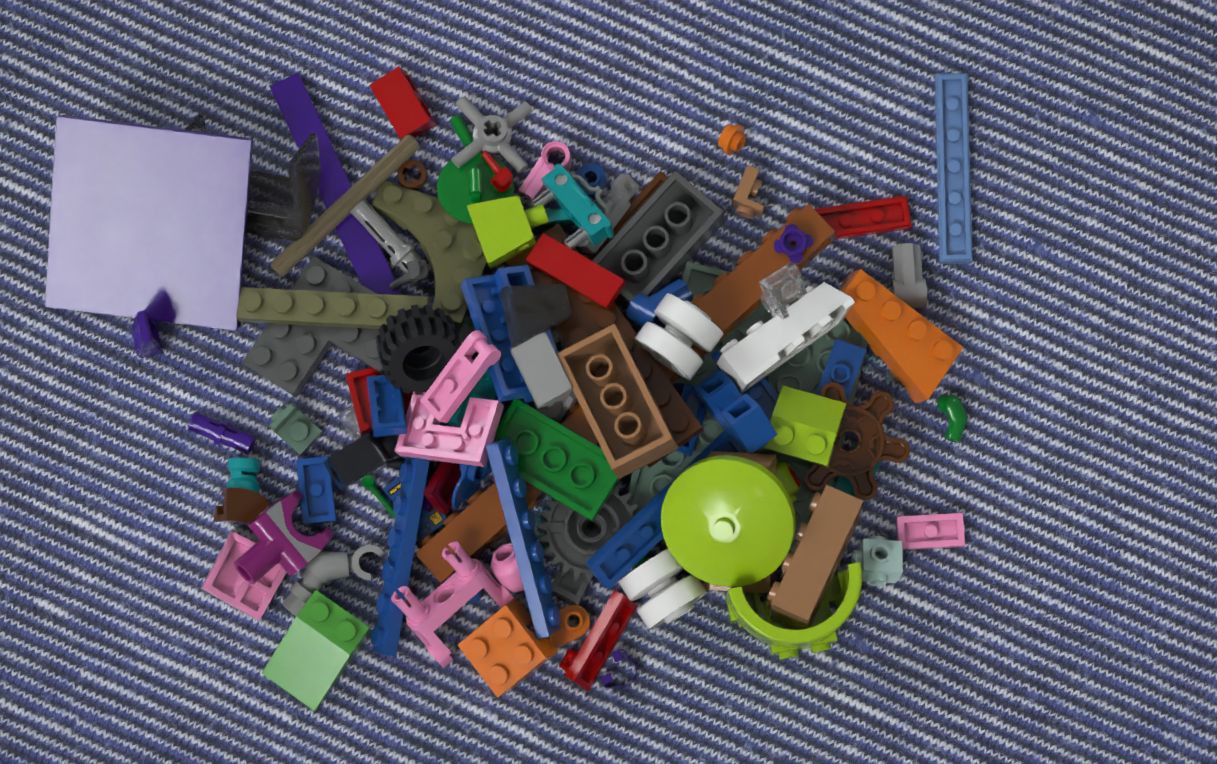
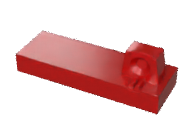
(585, 665)

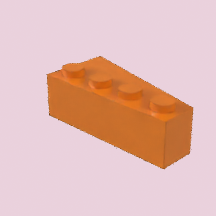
(902, 337)

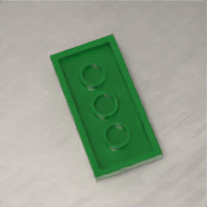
(558, 460)

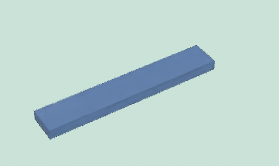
(953, 168)

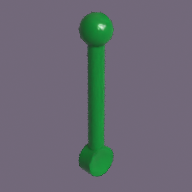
(369, 483)

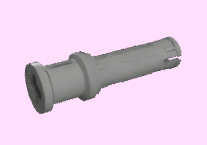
(387, 237)

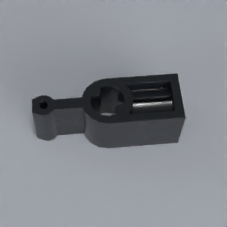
(360, 458)

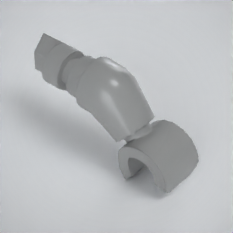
(324, 569)

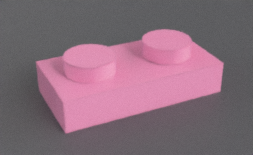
(931, 531)

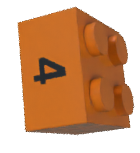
(507, 648)

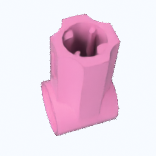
(533, 183)

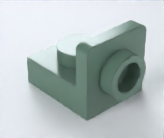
(295, 428)

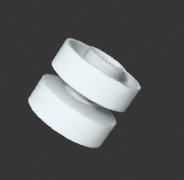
(684, 327)
(667, 595)

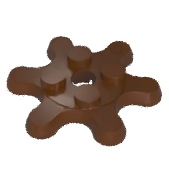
(873, 444)

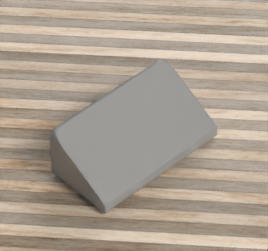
(542, 370)

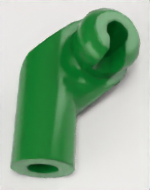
(957, 415)

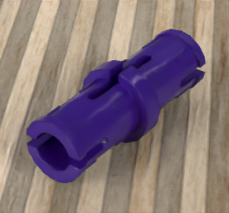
(221, 433)

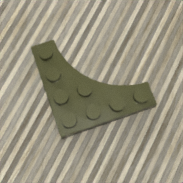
(447, 243)

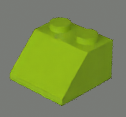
(805, 425)

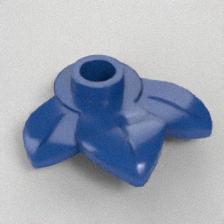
(469, 482)

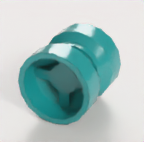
(243, 473)

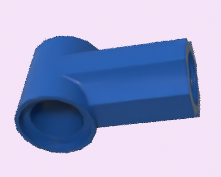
(642, 306)

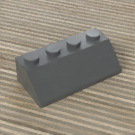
(661, 238)

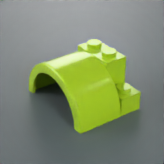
(784, 641)

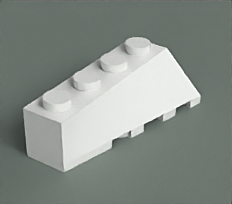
(779, 339)

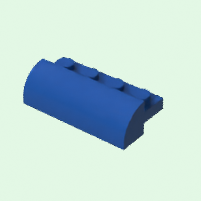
(487, 315)

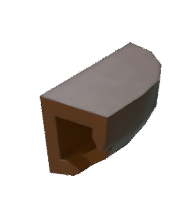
(240, 506)

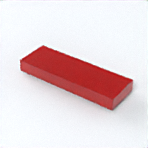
(868, 217)
(575, 271)

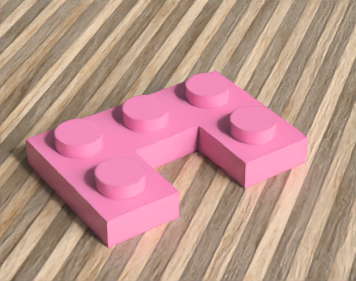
(450, 444)

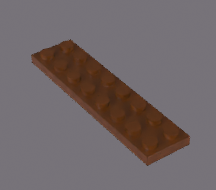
(591, 318)

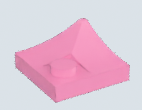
(232, 588)

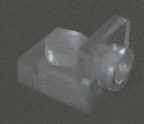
(781, 289)

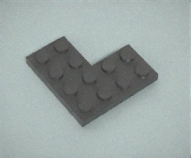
(292, 352)

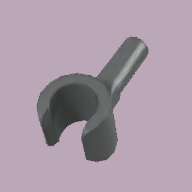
(416, 271)

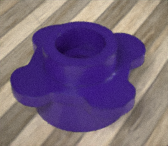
(791, 234)

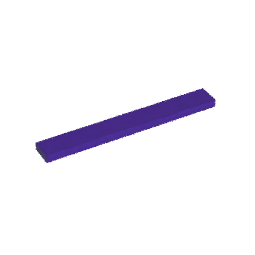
(358, 242)

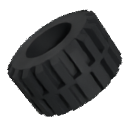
(411, 330)

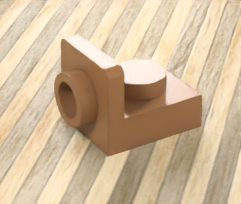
(748, 188)

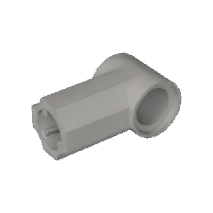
(908, 278)

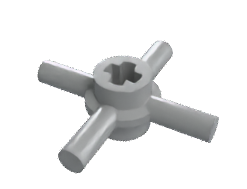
(493, 125)

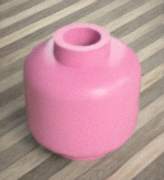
(505, 568)

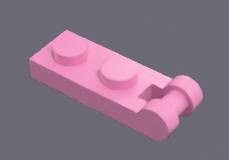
(460, 376)

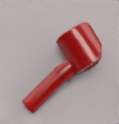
(502, 179)

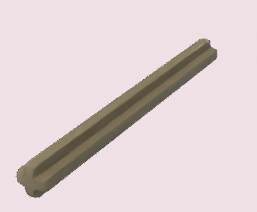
(341, 208)

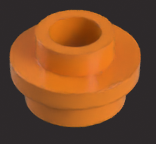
(732, 139)

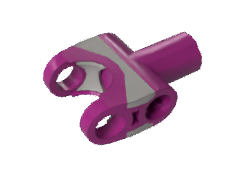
(279, 542)

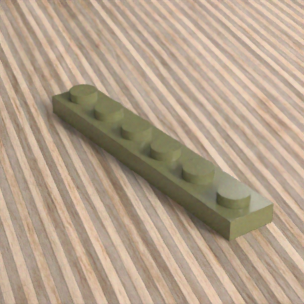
(321, 307)

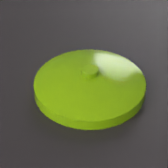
(728, 521)

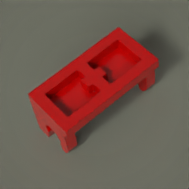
(403, 104)

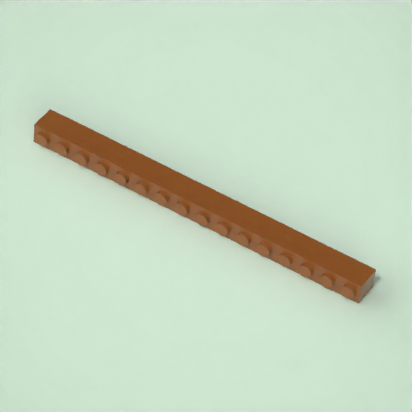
(727, 304)

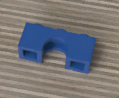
(735, 413)

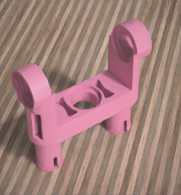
(433, 611)

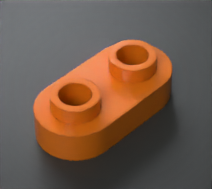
(566, 633)

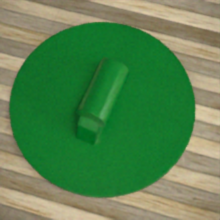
(468, 186)

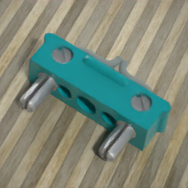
(577, 205)

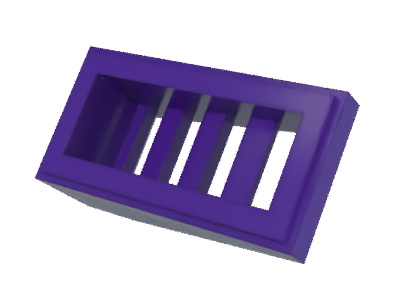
(146, 335)

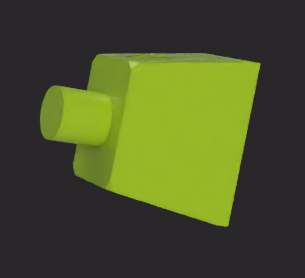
(505, 227)

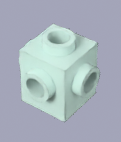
(879, 560)

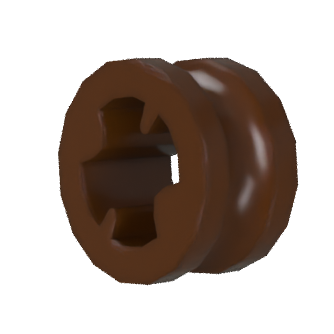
(409, 166)

